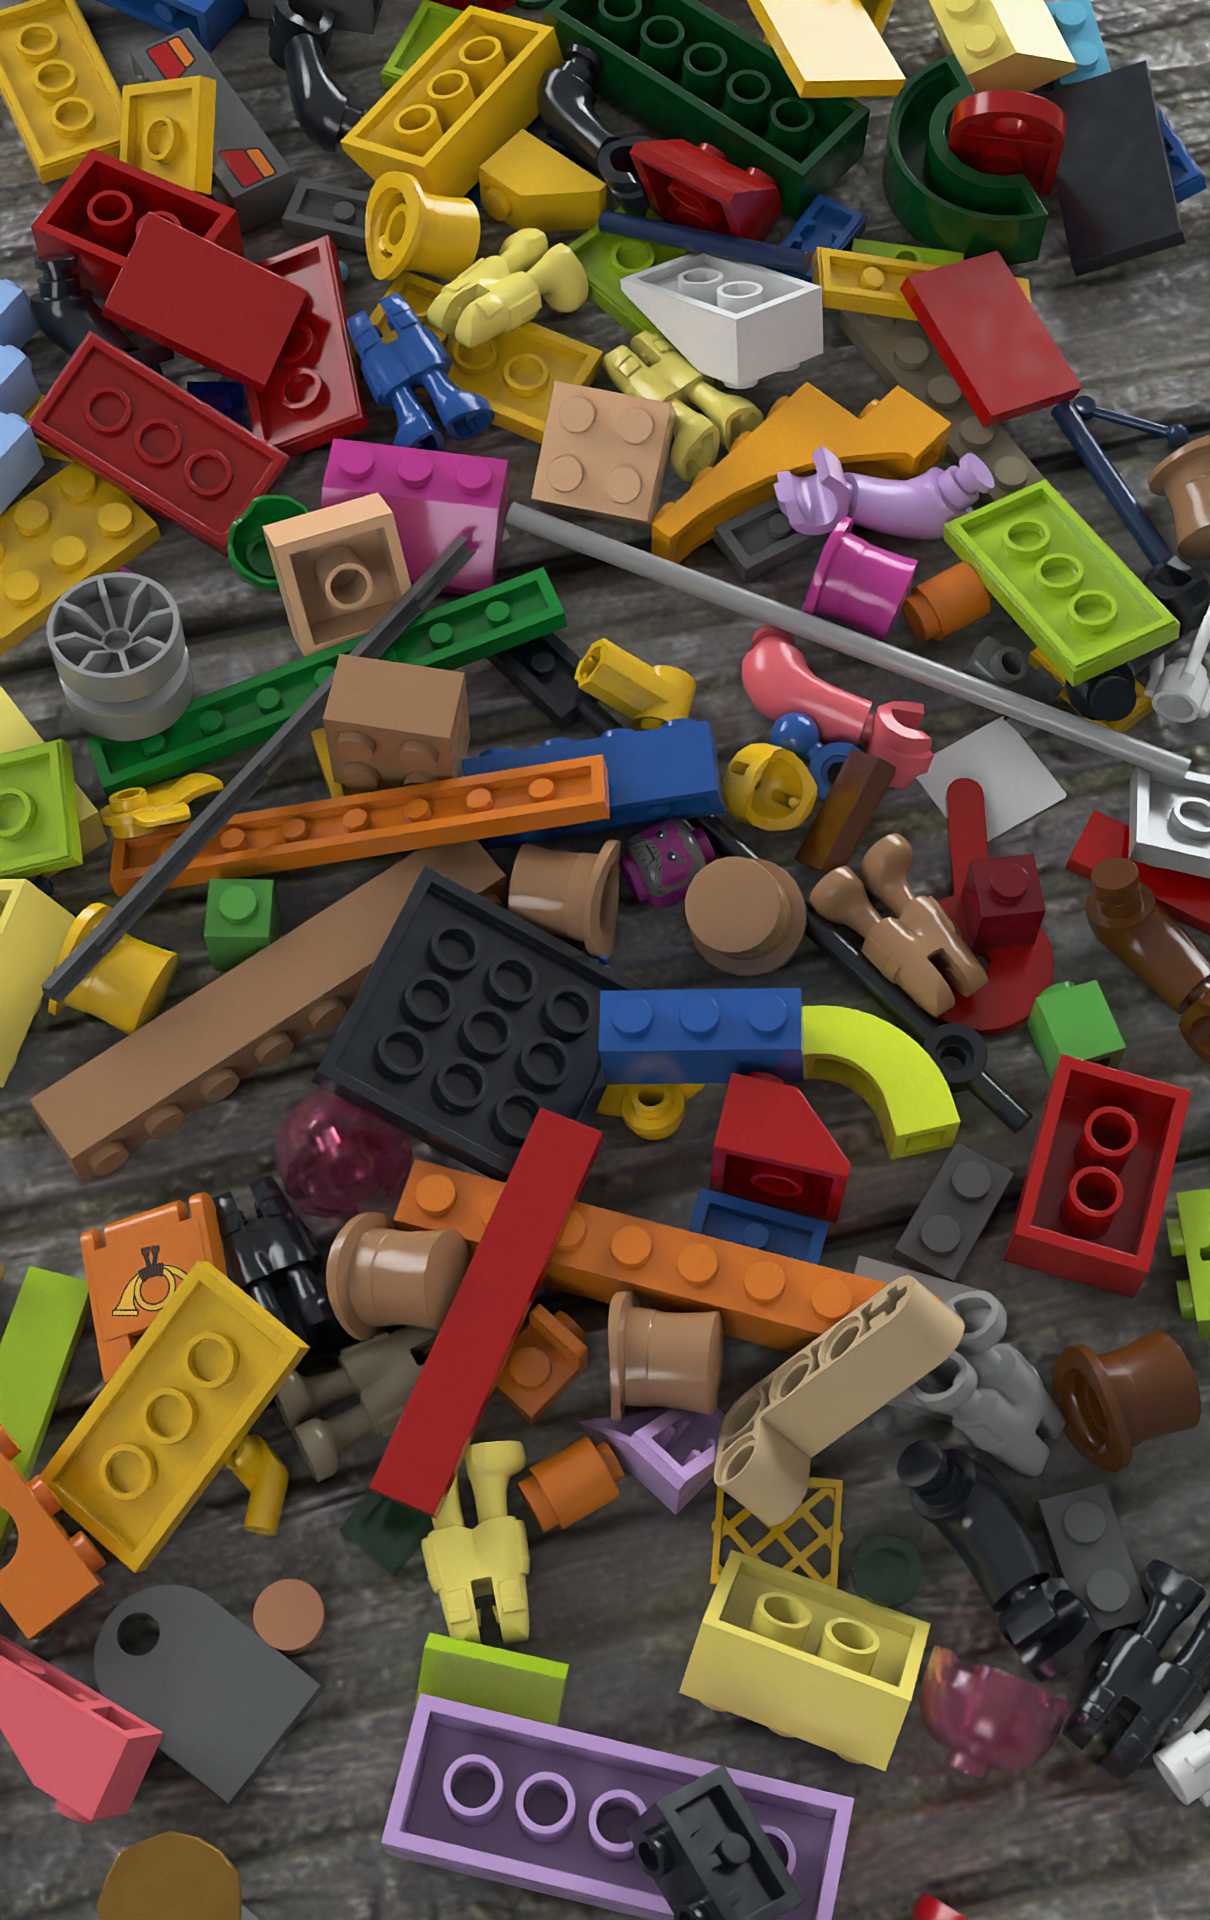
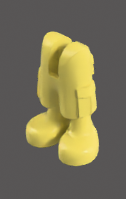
(508, 288)
(662, 373)
(482, 1559)

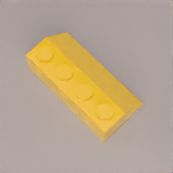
(457, 102)

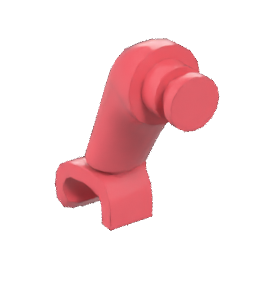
(781, 683)

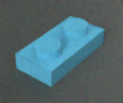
(1082, 36)

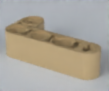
(827, 1392)

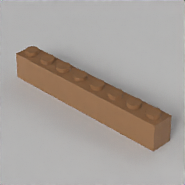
(241, 1018)

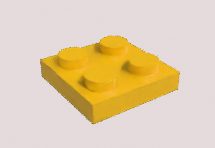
(171, 130)

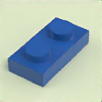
(758, 1226)

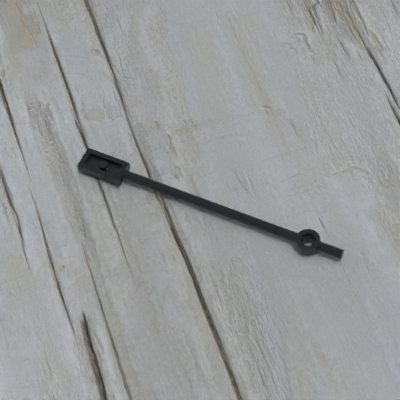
(546, 674)

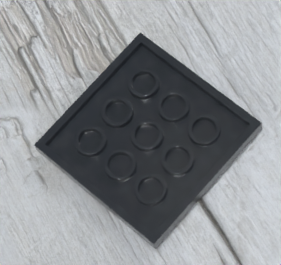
(472, 1028)

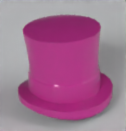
(859, 583)

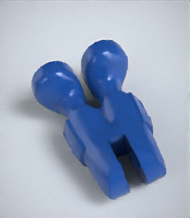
(410, 363)

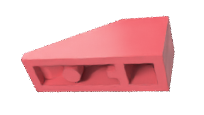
(72, 1737)

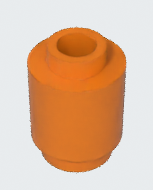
(946, 603)
(571, 1484)

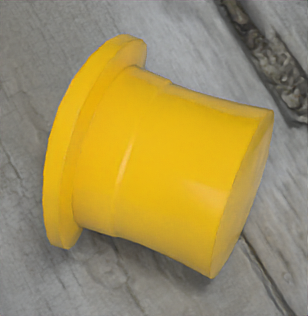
(418, 230)
(125, 984)

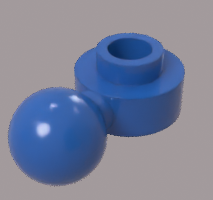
(801, 736)

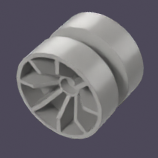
(121, 656)

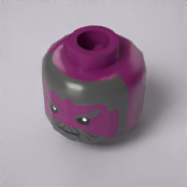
(664, 861)

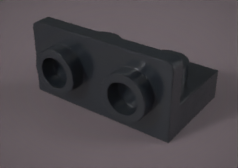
(712, 1854)

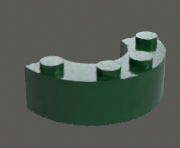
(939, 195)

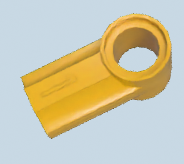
(635, 688)

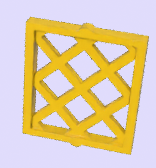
(831, 1537)

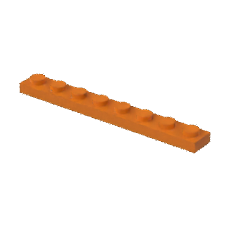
(379, 823)

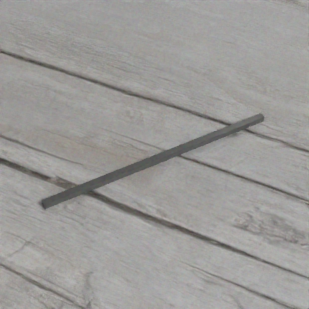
(246, 782)

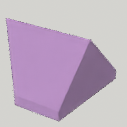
(664, 1449)

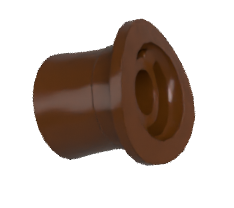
(1124, 1397)

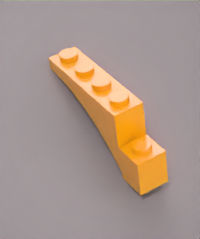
(887, 441)

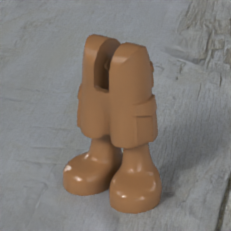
(901, 946)

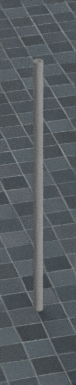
(850, 642)

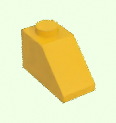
(539, 188)

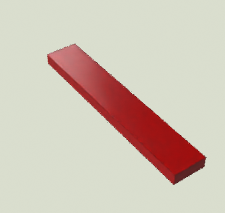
(487, 1314)

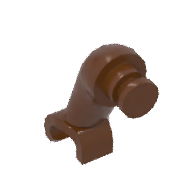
(1152, 946)

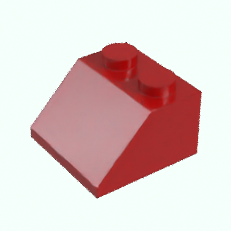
(777, 1150)

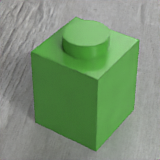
(240, 919)
(1075, 1024)

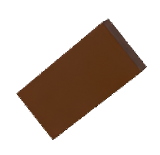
(845, 812)

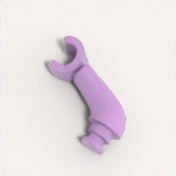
(891, 507)

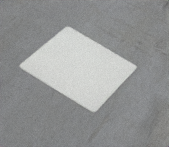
(1004, 766)

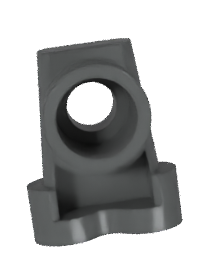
(1010, 670)

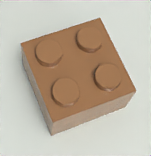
(395, 724)

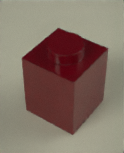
(1003, 902)

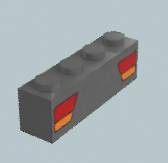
(245, 163)

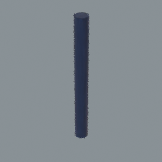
(705, 241)
(1111, 483)

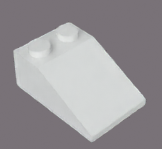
(731, 315)

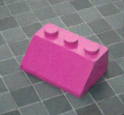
(432, 502)

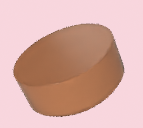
(289, 1616)

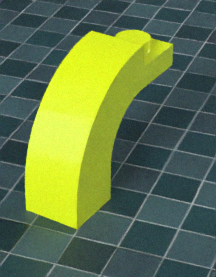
(887, 1072)

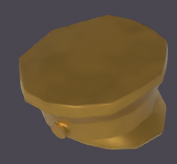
(171, 1880)

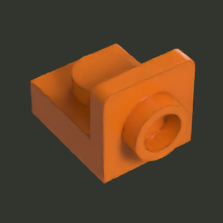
(543, 1363)

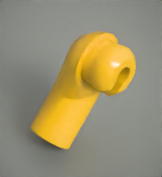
(265, 1479)

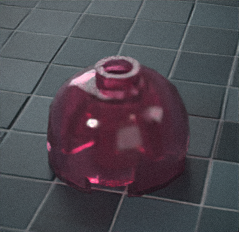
(338, 1155)
(987, 1715)

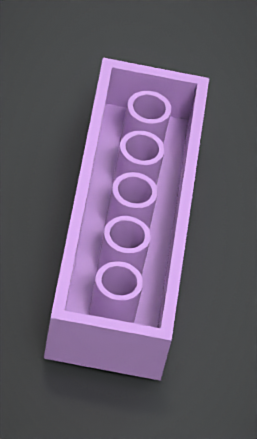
(556, 1807)

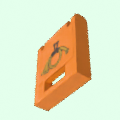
(141, 1266)

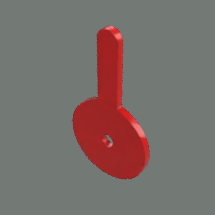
(1014, 972)

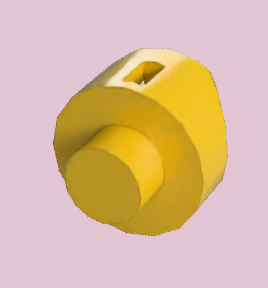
(762, 783)

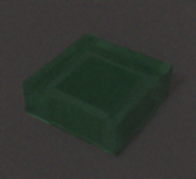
(386, 1531)

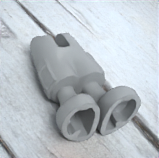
(992, 1389)

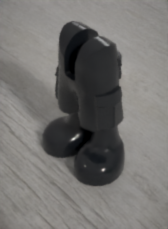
(276, 1256)
(1135, 1681)

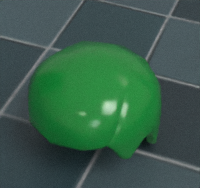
(247, 543)

